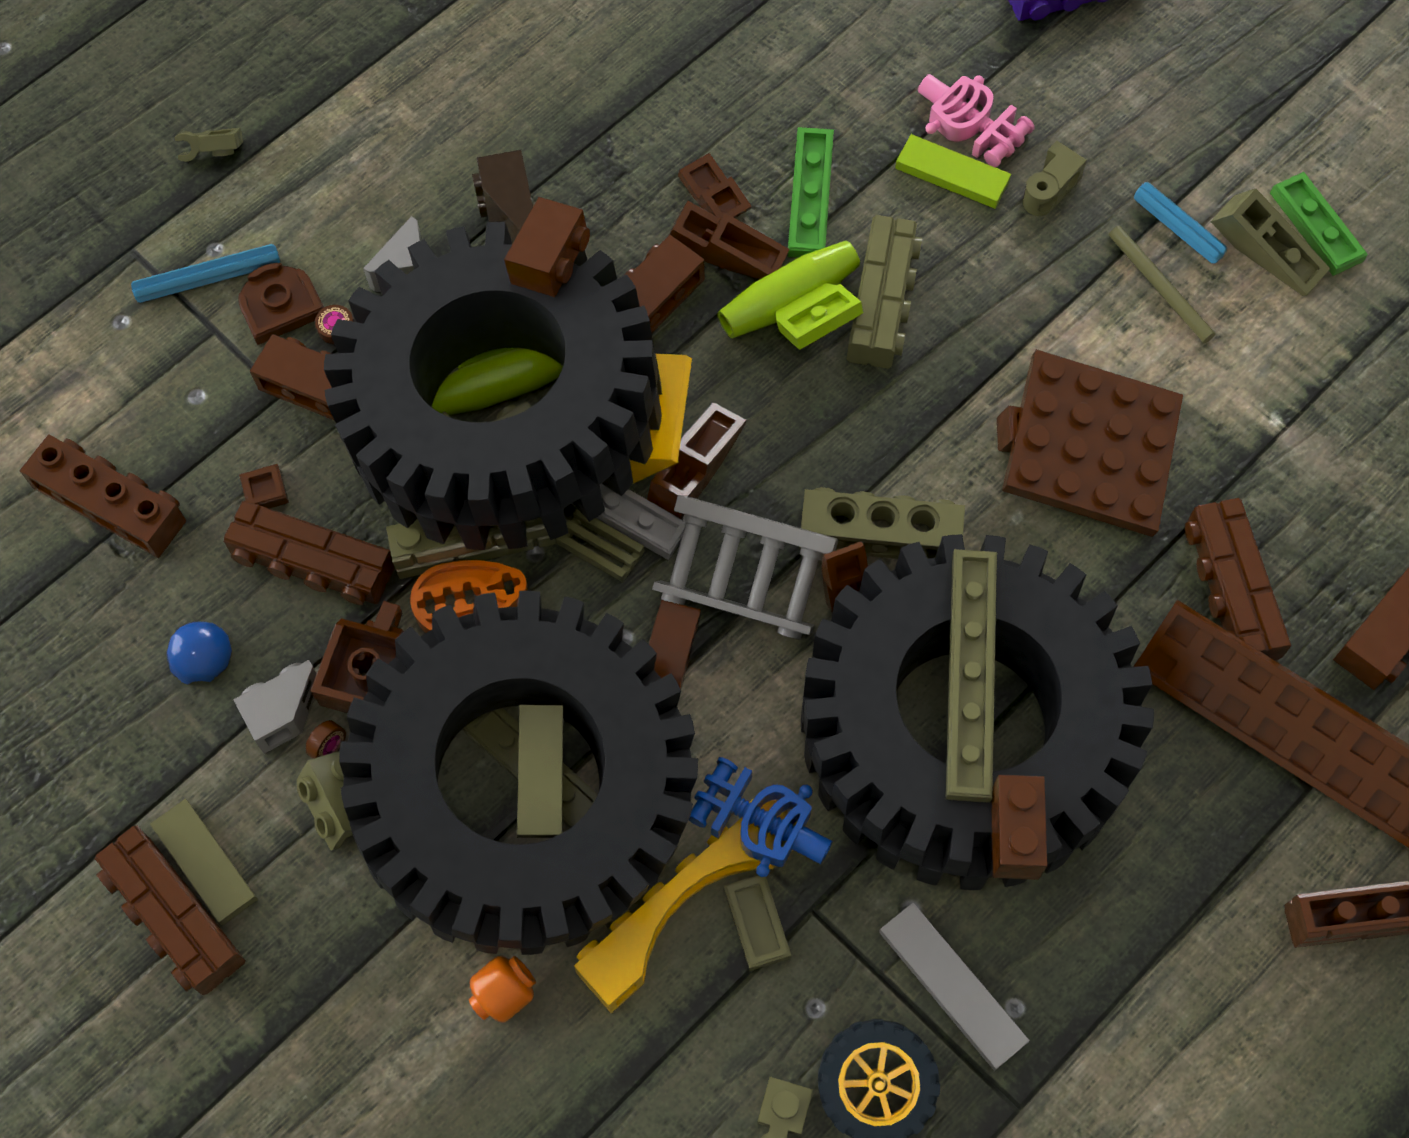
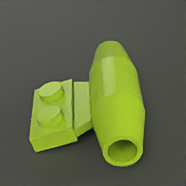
(798, 297)
(494, 379)

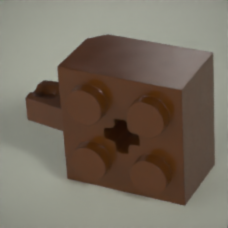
(353, 651)

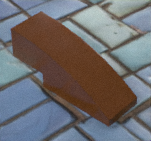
(728, 242)
(699, 458)

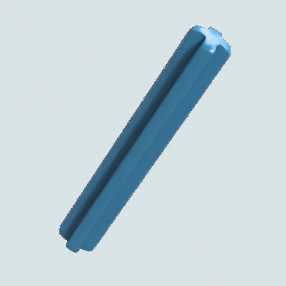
(204, 273)

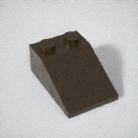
(503, 190)

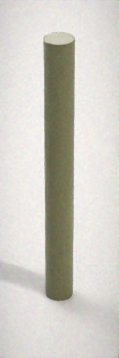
(1162, 284)

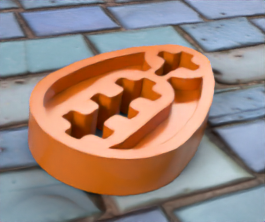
(459, 577)

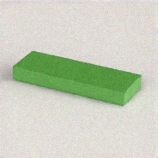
(1318, 223)

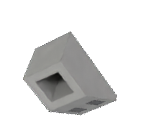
(279, 707)

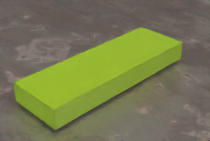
(953, 171)

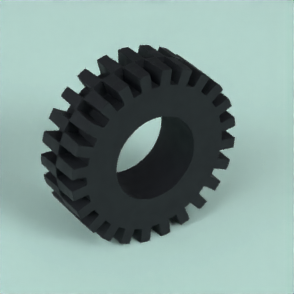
(509, 467)
(1041, 633)
(495, 661)

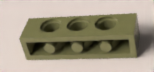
(900, 512)

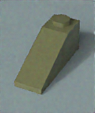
(1270, 241)

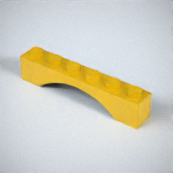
(620, 961)

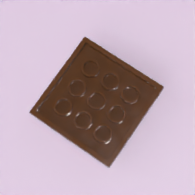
(1093, 443)

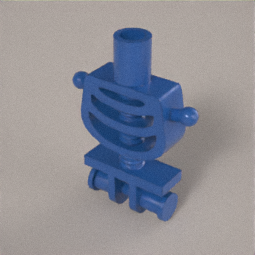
(797, 837)

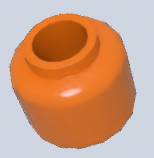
(501, 988)

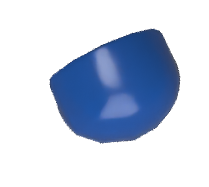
(198, 652)

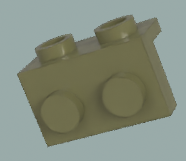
(320, 789)

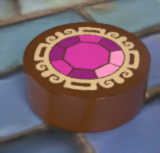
(327, 318)
(325, 739)

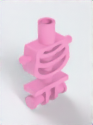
(961, 120)

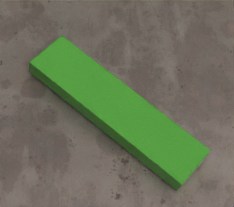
(810, 191)

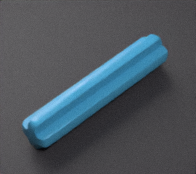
(1180, 223)

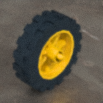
(917, 1058)

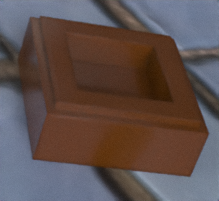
(264, 487)

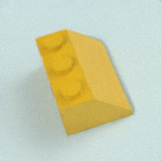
(674, 379)

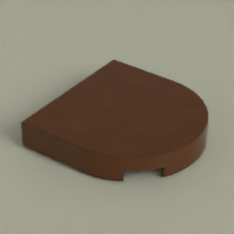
(278, 301)

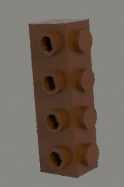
(104, 495)

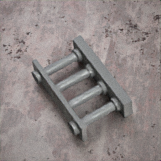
(735, 527)

